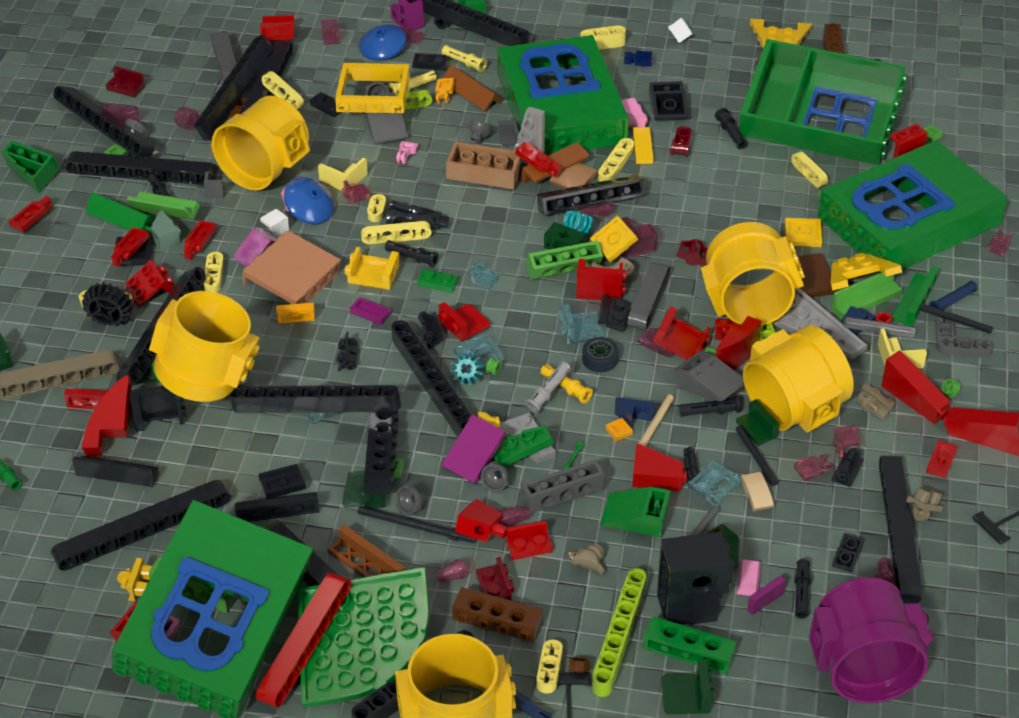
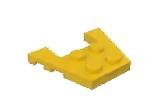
(784, 35)
(857, 266)

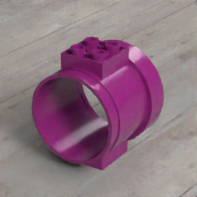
(870, 640)

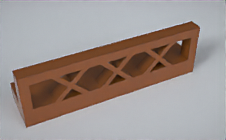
(364, 549)

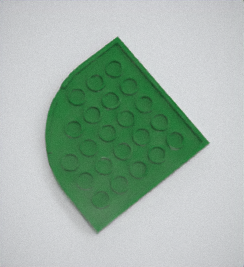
(368, 637)

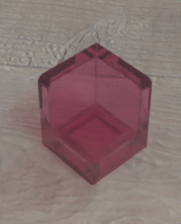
(330, 31)
(845, 437)

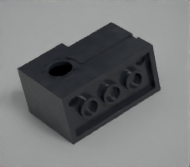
(693, 577)

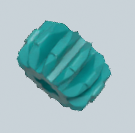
(578, 221)
(467, 361)

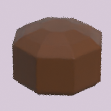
(579, 664)

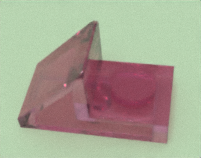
(123, 112)

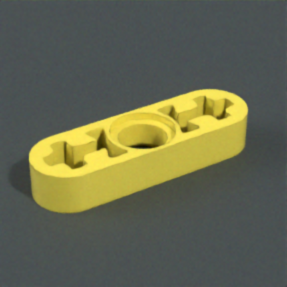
(276, 80)
(809, 169)
(209, 267)
(552, 673)

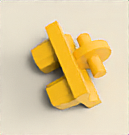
(132, 579)

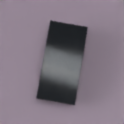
(848, 553)

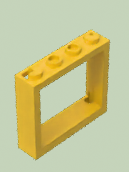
(373, 72)

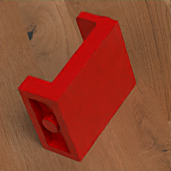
(278, 27)
(908, 139)
(595, 281)
(679, 336)

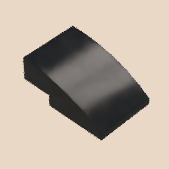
(668, 100)

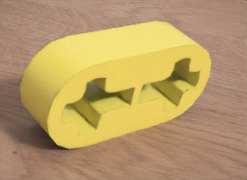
(374, 207)

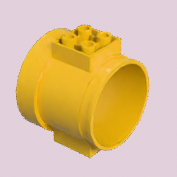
(261, 142)
(748, 248)
(203, 346)
(799, 377)
(455, 661)

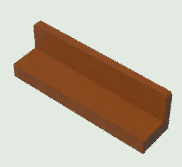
(472, 89)
(565, 158)

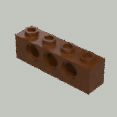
(497, 614)

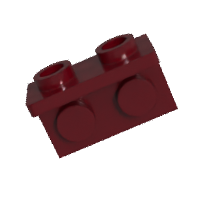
(126, 82)
(494, 580)

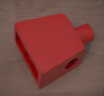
(480, 522)

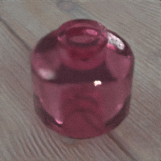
(186, 118)

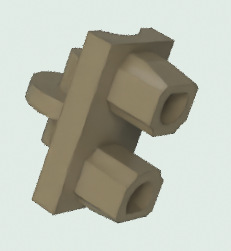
(875, 402)
(926, 501)

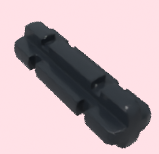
(690, 462)

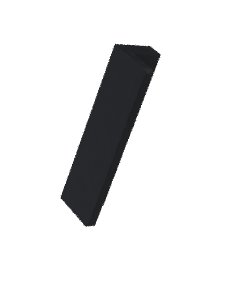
(115, 470)
(277, 507)

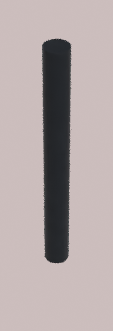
(956, 318)
(756, 455)

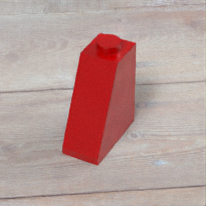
(657, 470)

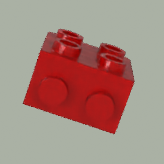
(148, 282)
(463, 321)

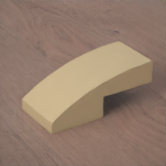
(757, 490)

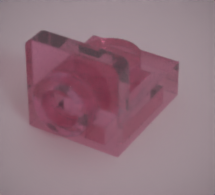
(355, 193)

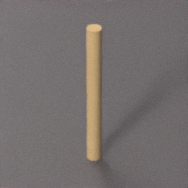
(656, 420)

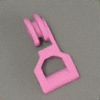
(405, 150)

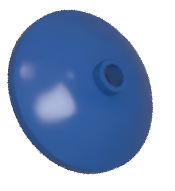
(382, 42)
(308, 200)

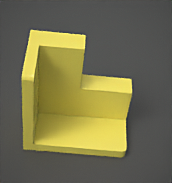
(335, 178)
(889, 346)

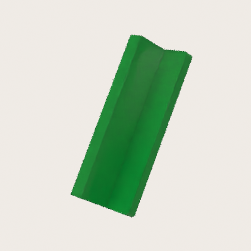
(117, 213)
(916, 293)

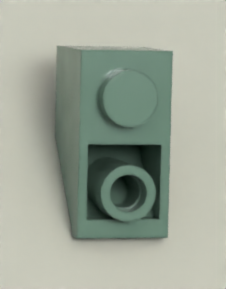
(164, 231)

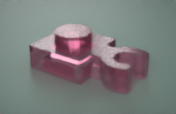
(412, 36)
(601, 209)
(999, 244)
(811, 468)

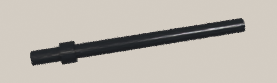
(415, 524)

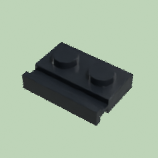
(613, 313)
(281, 481)

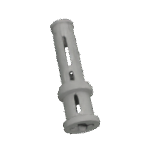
(543, 392)

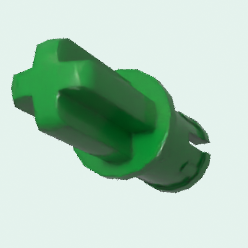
(7, 475)

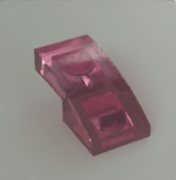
(646, 340)

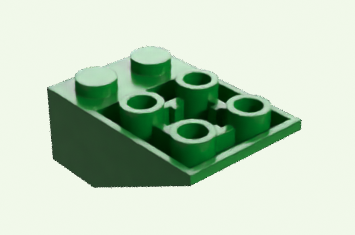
(637, 510)

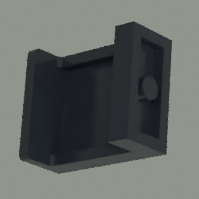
(155, 404)

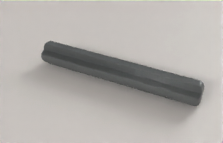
(875, 326)

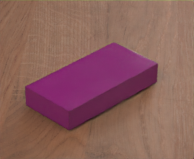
(370, 311)
(766, 595)

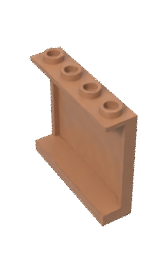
(293, 269)

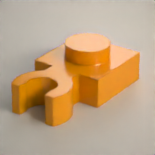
(444, 88)

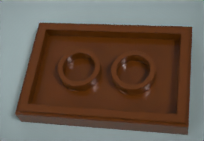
(817, 275)

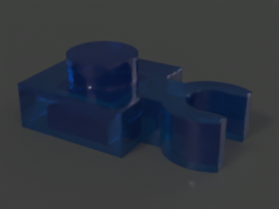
(640, 58)

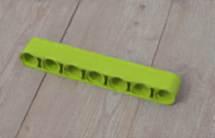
(619, 632)

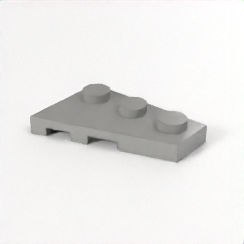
(517, 425)

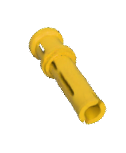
(572, 387)

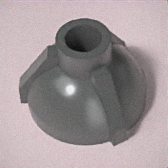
(374, 86)
(136, 126)
(479, 130)
(492, 479)
(409, 499)

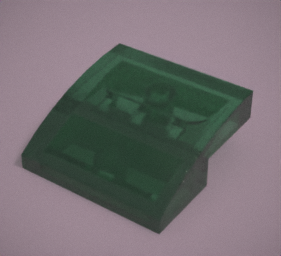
(355, 493)

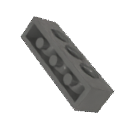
(562, 486)

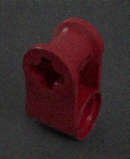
(681, 141)

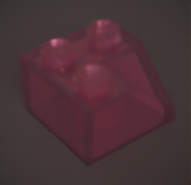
(646, 239)

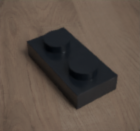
(429, 61)
(325, 104)

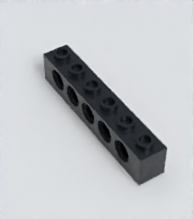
(590, 194)
(380, 452)

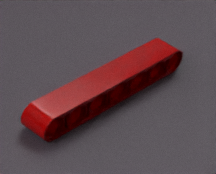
(303, 640)

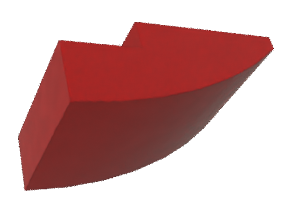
(738, 342)

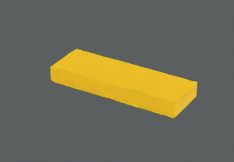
(642, 145)

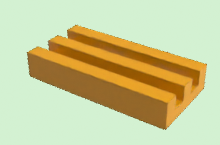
(294, 311)

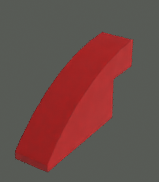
(109, 418)

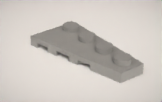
(532, 130)

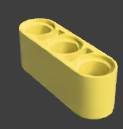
(607, 36)

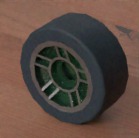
(600, 354)

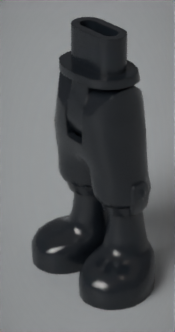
(414, 213)

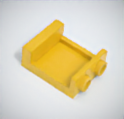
(372, 270)

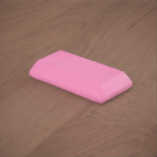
(748, 577)

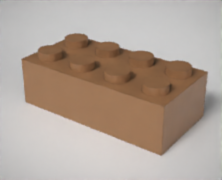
(483, 165)

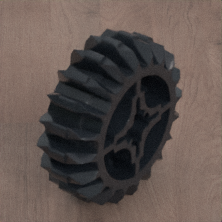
(107, 304)

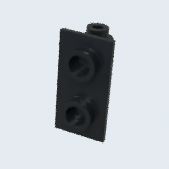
(431, 328)
(347, 354)
(848, 467)

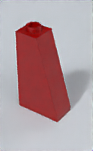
(914, 388)
(985, 427)

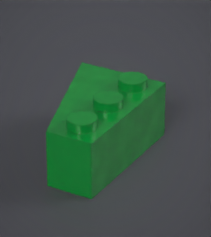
(30, 164)

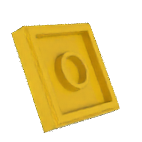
(803, 232)
(614, 238)

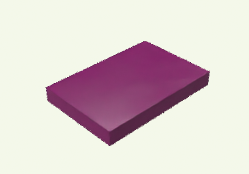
(473, 449)

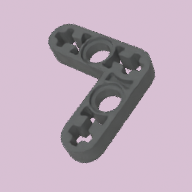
(946, 342)

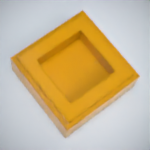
(619, 429)

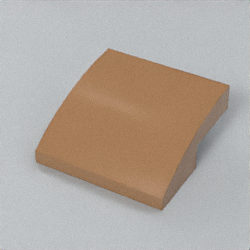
(574, 176)

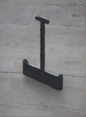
(991, 528)
(571, 679)

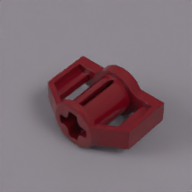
(693, 255)

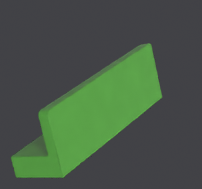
(171, 206)
(865, 294)

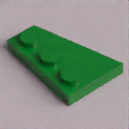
(522, 445)

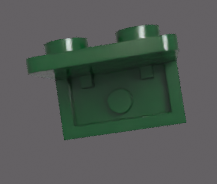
(688, 692)

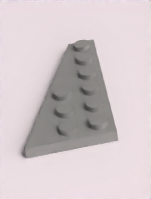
(807, 312)

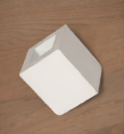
(680, 30)
(276, 222)

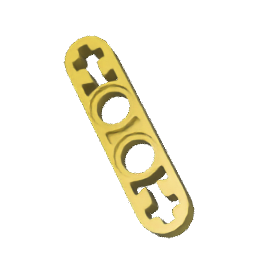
(612, 159)
(395, 230)

